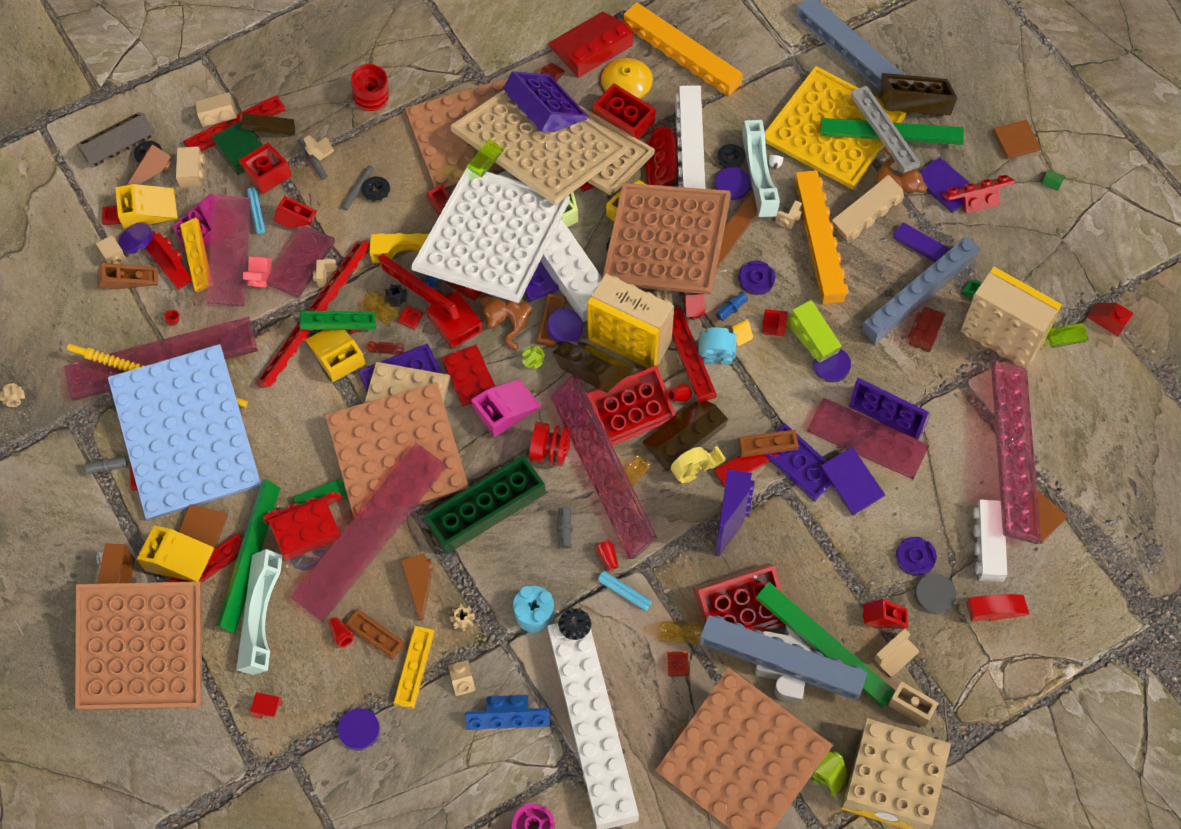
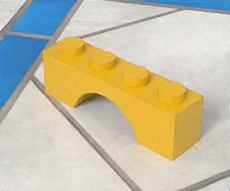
(394, 243)

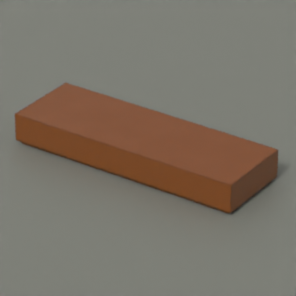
(552, 303)
(768, 443)
(375, 634)

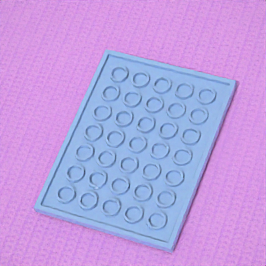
(184, 432)

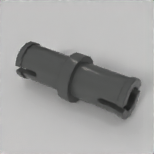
(106, 465)
(565, 528)

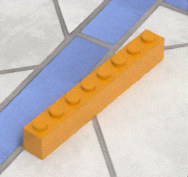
(683, 49)
(820, 237)

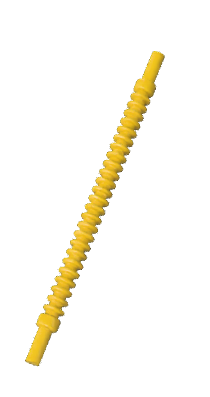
(90, 354)

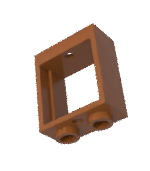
(116, 564)

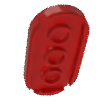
(663, 165)

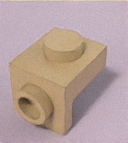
(318, 149)
(788, 220)
(322, 267)
(461, 678)

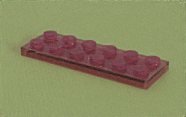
(228, 250)
(868, 438)

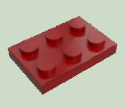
(468, 373)

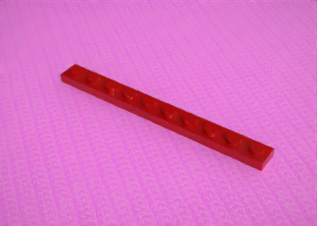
(327, 294)

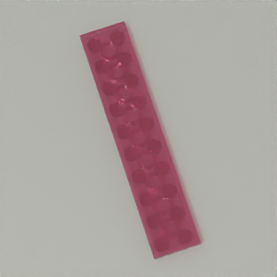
(91, 377)
(1015, 453)
(604, 467)
(369, 532)

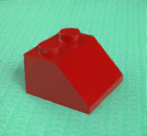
(266, 168)

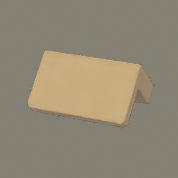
(896, 654)

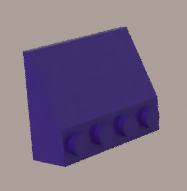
(543, 101)
(888, 409)
(735, 506)

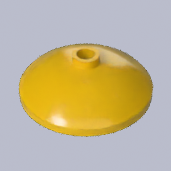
(637, 80)

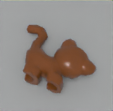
(910, 181)
(497, 310)

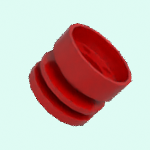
(370, 87)
(549, 444)

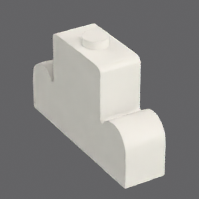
(786, 688)

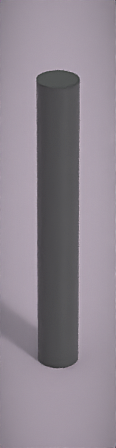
(314, 160)
(346, 205)

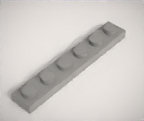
(885, 129)

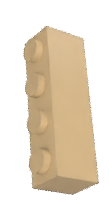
(868, 208)

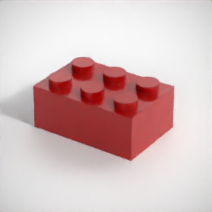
(625, 111)
(305, 529)

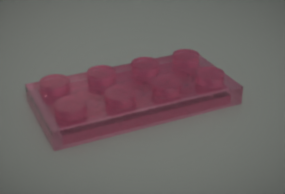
(299, 260)

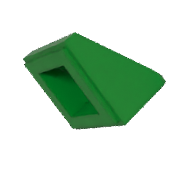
(1053, 180)
(971, 289)

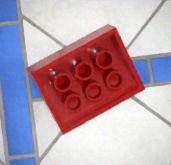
(592, 43)
(633, 405)
(735, 598)

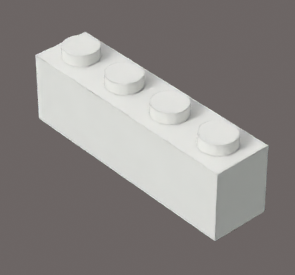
(990, 542)

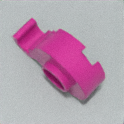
(533, 813)

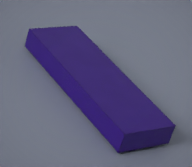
(920, 242)

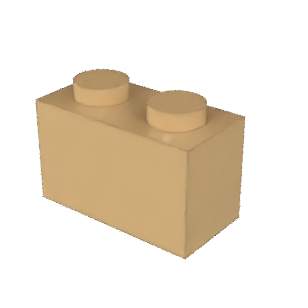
(216, 109)
(189, 166)
(913, 704)

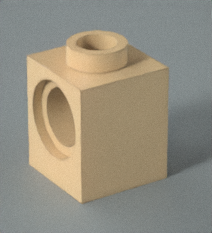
(111, 250)

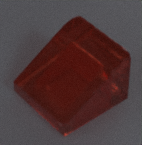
(553, 70)
(678, 663)

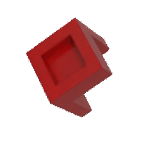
(774, 322)
(265, 705)

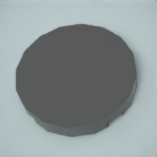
(935, 594)

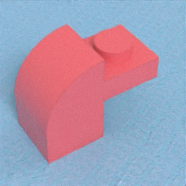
(258, 271)

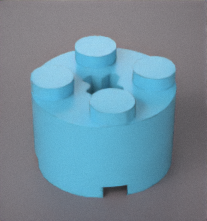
(717, 345)
(530, 598)

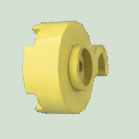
(694, 461)

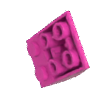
(203, 212)
(504, 406)

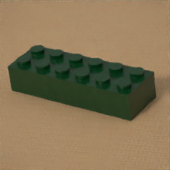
(484, 504)

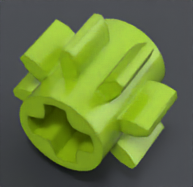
(532, 357)

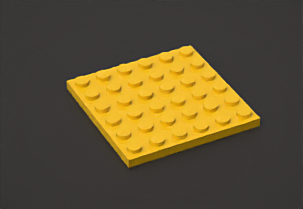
(798, 129)

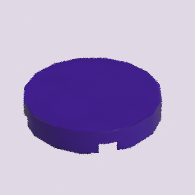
(733, 180)
(135, 237)
(757, 278)
(564, 325)
(834, 368)
(916, 556)
(358, 729)

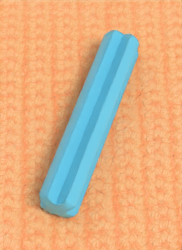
(256, 211)
(624, 590)

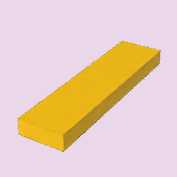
(195, 253)
(414, 667)

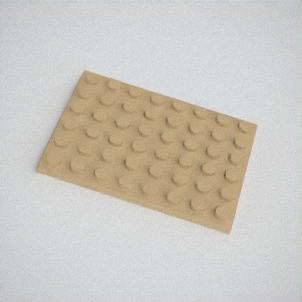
(547, 161)

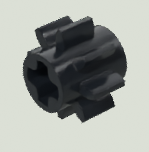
(395, 295)

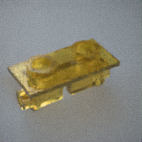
(376, 303)
(636, 469)
(680, 632)

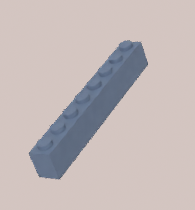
(845, 41)
(920, 290)
(783, 657)

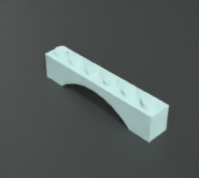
(764, 190)
(253, 647)

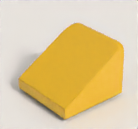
(743, 332)

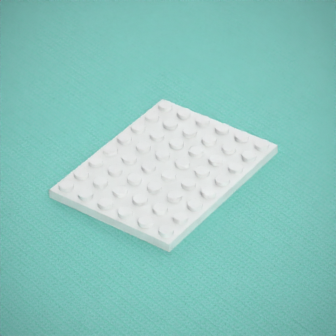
(490, 235)

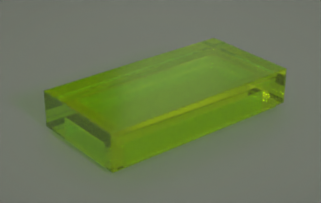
(485, 158)
(1067, 335)

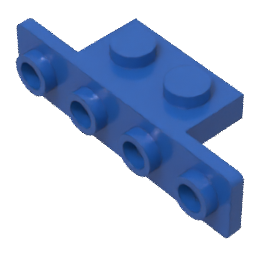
(507, 713)

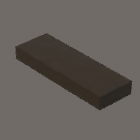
(267, 124)

